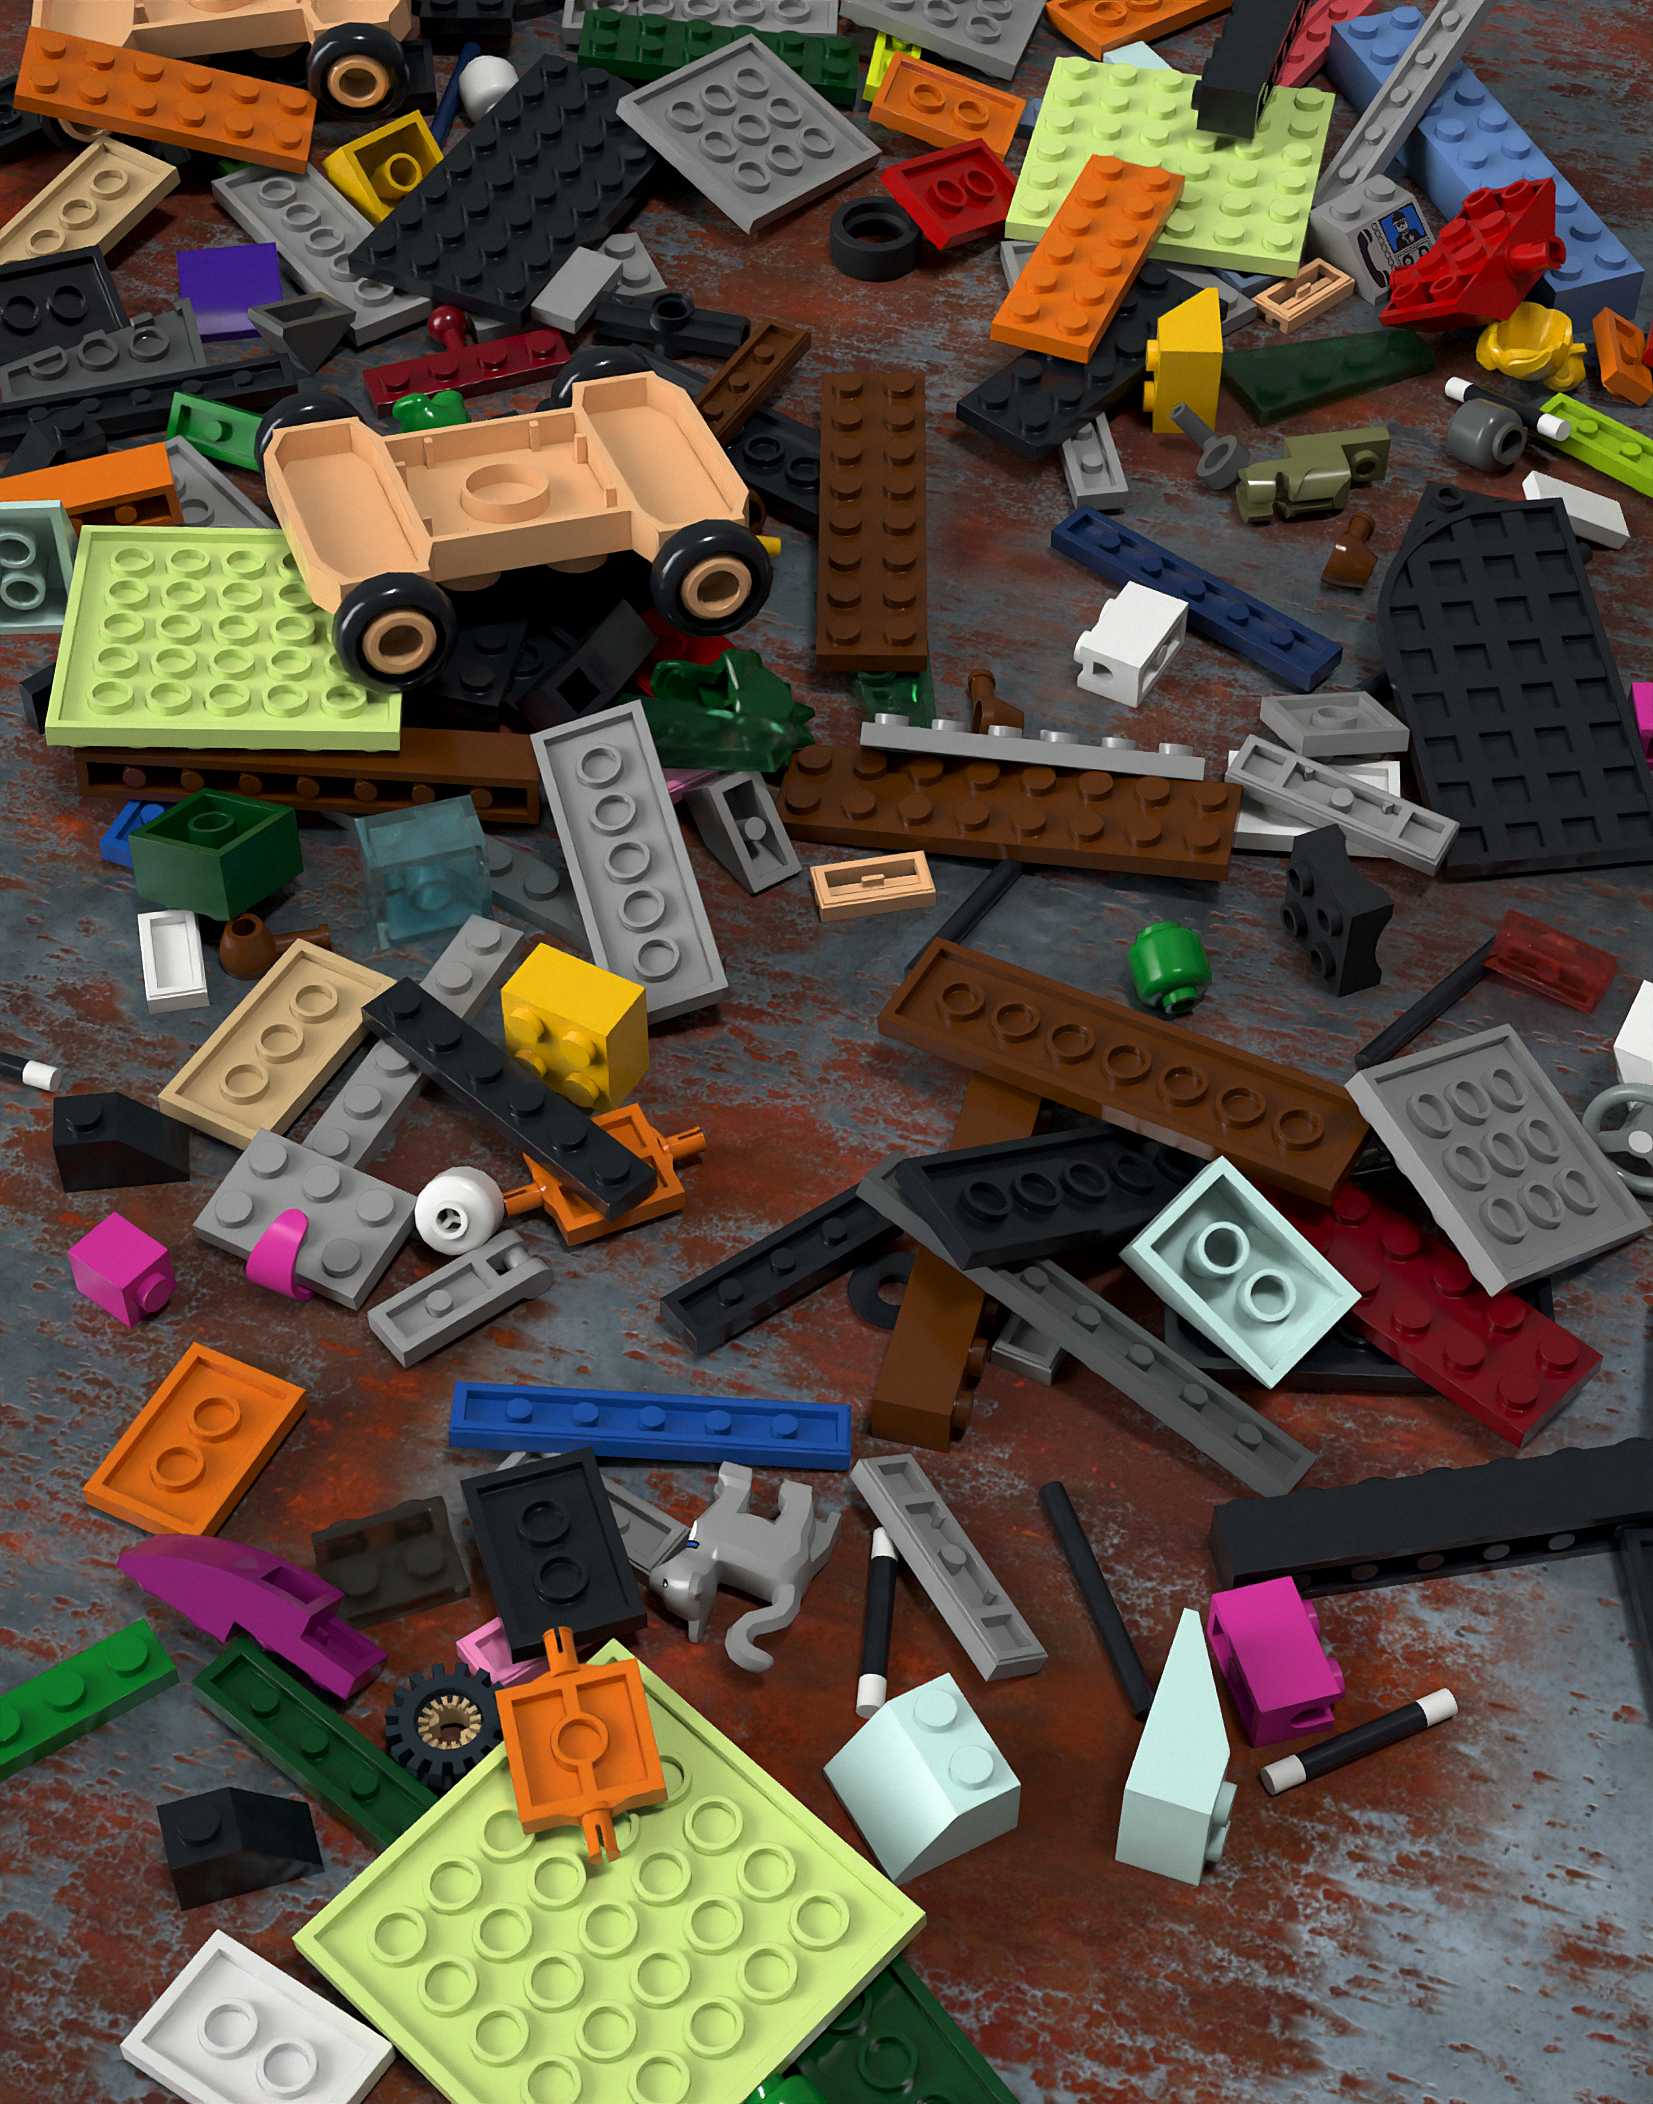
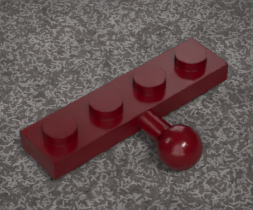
(465, 368)

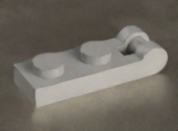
(459, 1297)

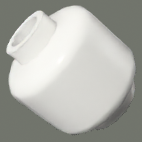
(484, 84)
(478, 1208)

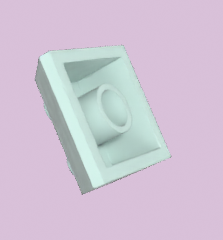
(924, 1781)

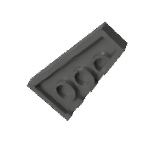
(140, 351)

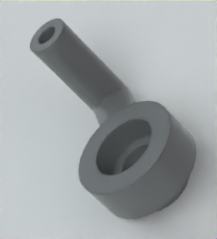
(1221, 455)

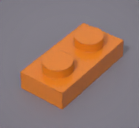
(1620, 355)

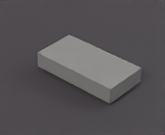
(576, 289)

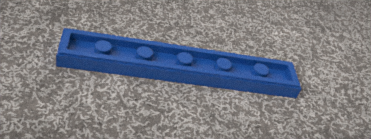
(651, 1425)

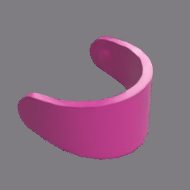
(276, 1255)

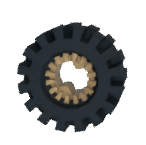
(444, 1699)

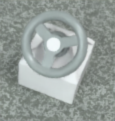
(1635, 1075)

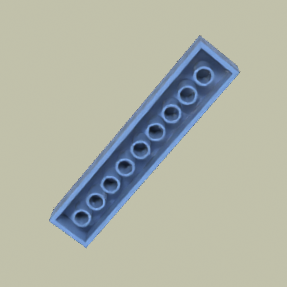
(1475, 144)

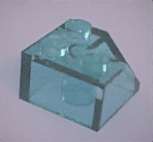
(424, 870)

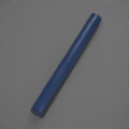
(451, 98)

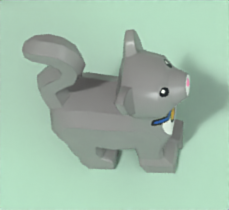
(751, 1554)

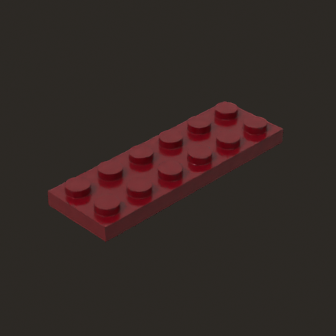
(1438, 1319)

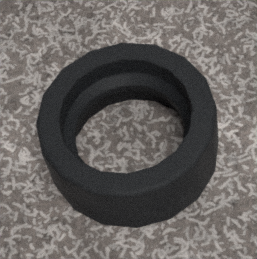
(874, 260)

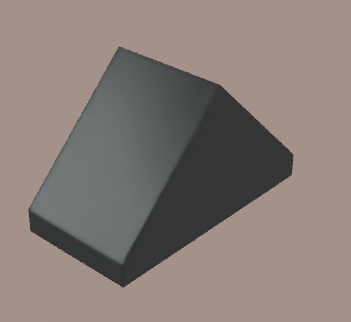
(303, 327)

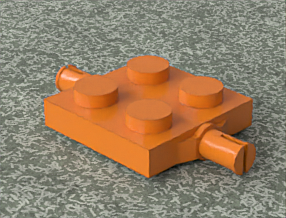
(580, 1221)
(580, 1746)

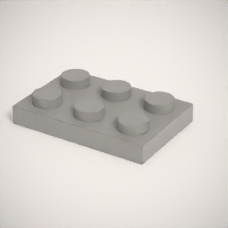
(351, 1215)

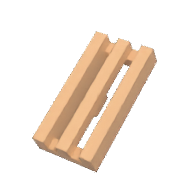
(1309, 299)
(874, 893)

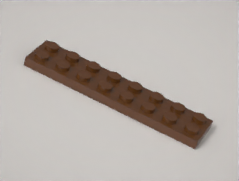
(872, 524)
(1011, 811)
(1130, 1069)

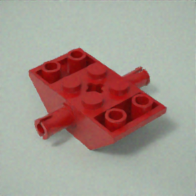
(1480, 261)

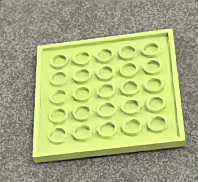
(1241, 197)
(204, 648)
(624, 1981)

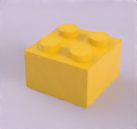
(577, 1028)

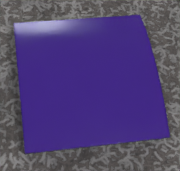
(227, 283)

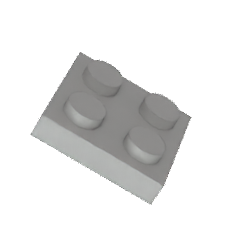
(1334, 725)

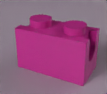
(1274, 1661)

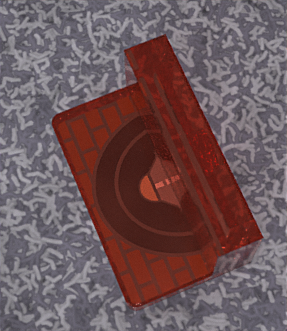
(1551, 961)

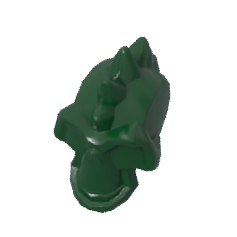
(737, 685)

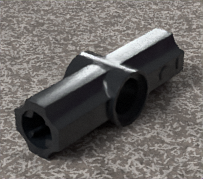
(670, 325)

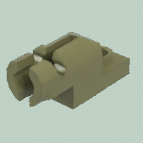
(1313, 473)

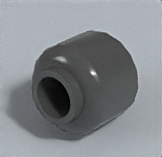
(1485, 435)

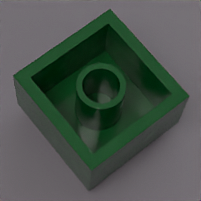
(216, 854)

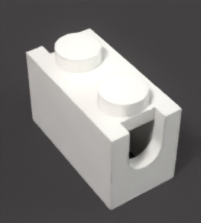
(1131, 644)

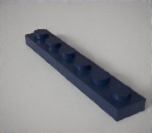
(1212, 603)

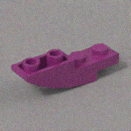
(242, 1588)

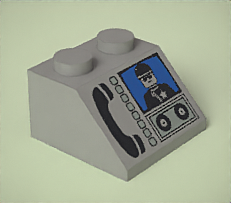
(1369, 234)

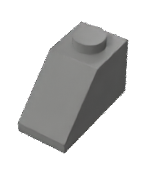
(743, 828)

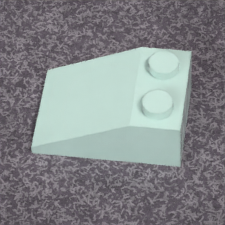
(35, 566)
(1240, 1273)
(1177, 1788)

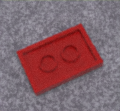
(954, 192)

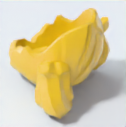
(1534, 347)

